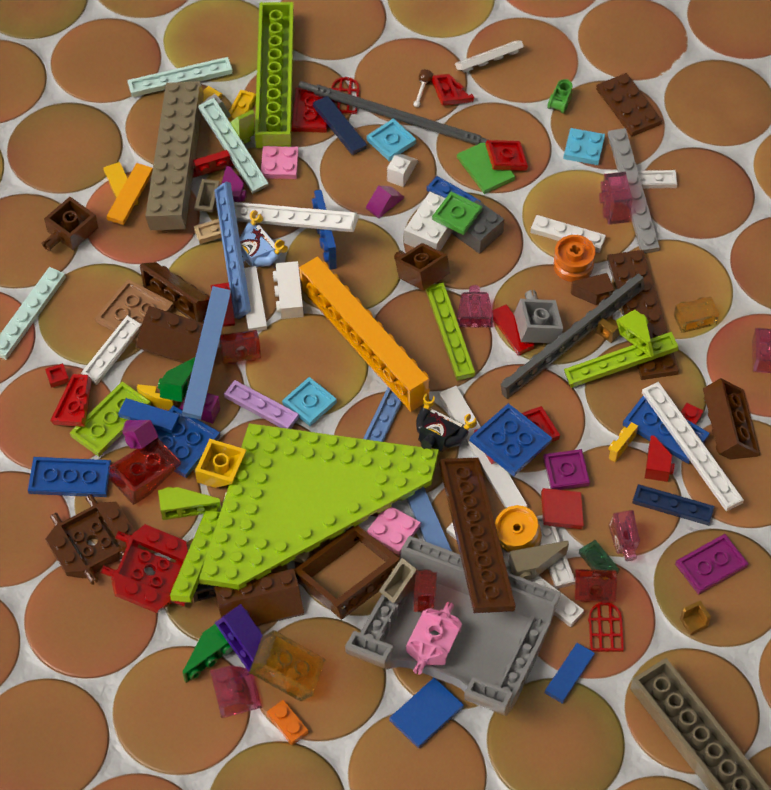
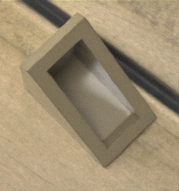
(206, 196)
(400, 581)

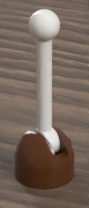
(425, 77)

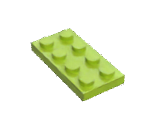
(103, 423)

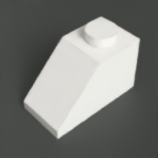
(400, 169)

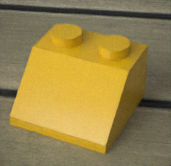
(219, 464)

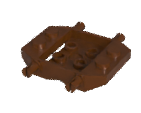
(84, 528)

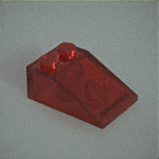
(143, 470)

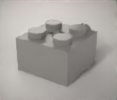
(537, 319)

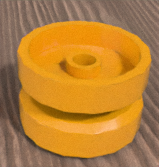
(518, 528)

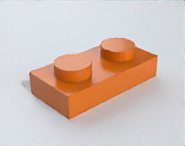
(287, 722)

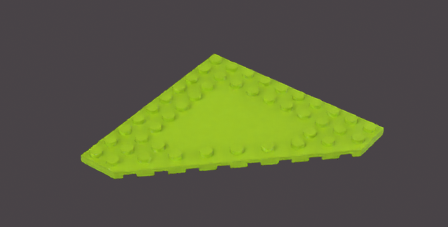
(302, 491)

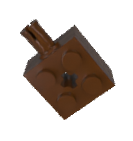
(69, 224)
(422, 266)

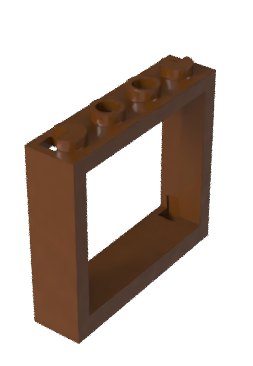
(362, 590)

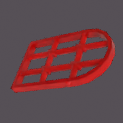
(347, 111)
(611, 635)

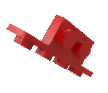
(212, 163)

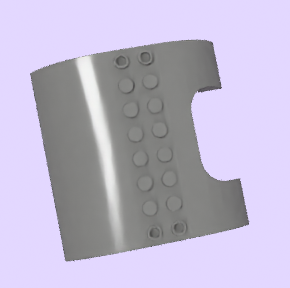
(490, 652)

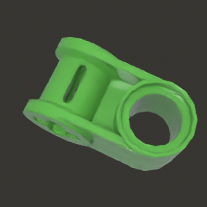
(561, 96)

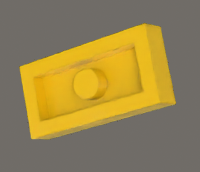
(625, 438)

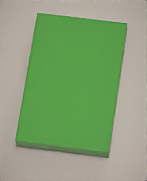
(479, 167)

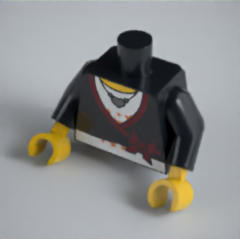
(439, 430)

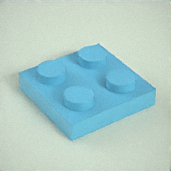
(391, 139)
(584, 146)
(309, 401)

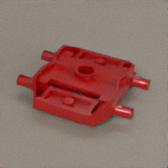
(130, 579)

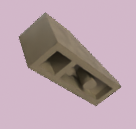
(533, 561)

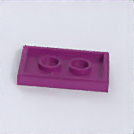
(711, 564)

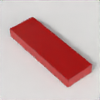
(507, 324)

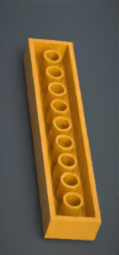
(364, 333)

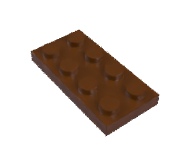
(629, 104)

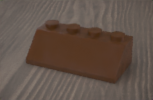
(173, 288)
(169, 335)
(730, 420)
(265, 599)

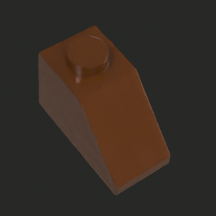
(593, 288)

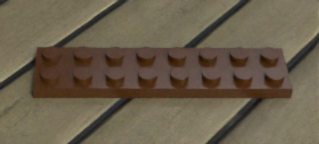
(622, 268)

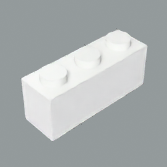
(288, 290)

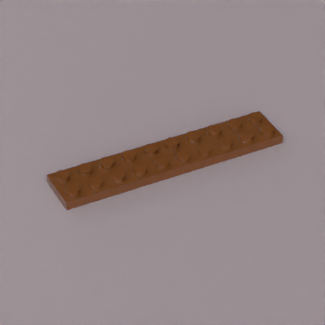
(476, 536)

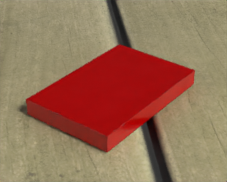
(304, 114)

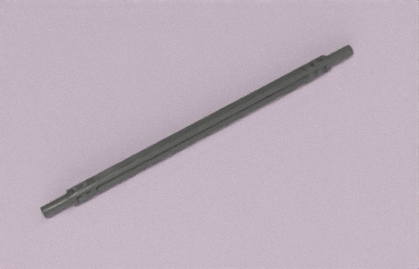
(393, 113)

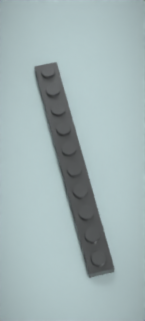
(572, 336)

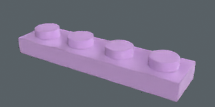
(261, 405)

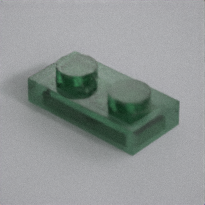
(597, 558)

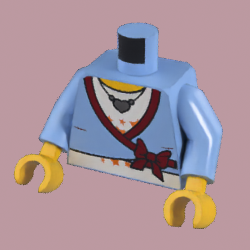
(257, 246)

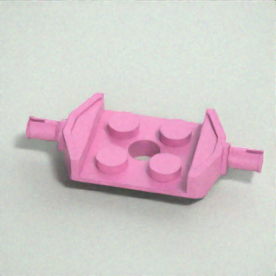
(430, 648)

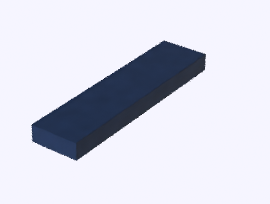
(339, 125)
(673, 504)

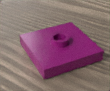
(566, 469)

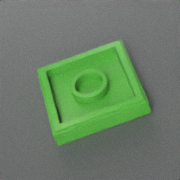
(457, 213)

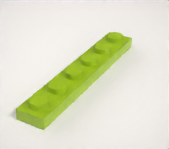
(450, 332)
(619, 360)
(191, 569)

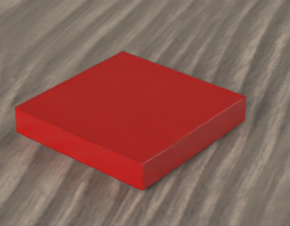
(506, 155)
(562, 508)

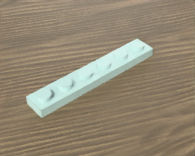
(191, 73)
(230, 141)
(29, 311)

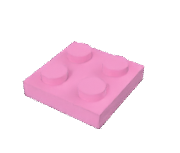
(279, 162)
(393, 529)

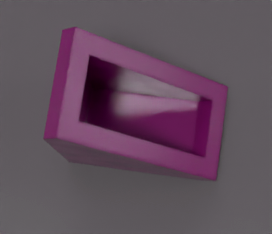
(383, 200)

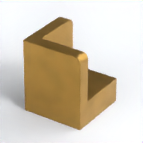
(608, 329)
(695, 617)

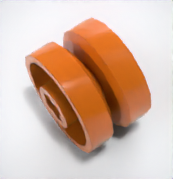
(574, 258)

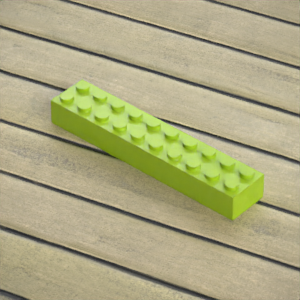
(274, 74)

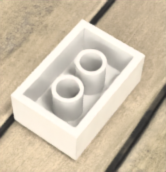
(422, 227)

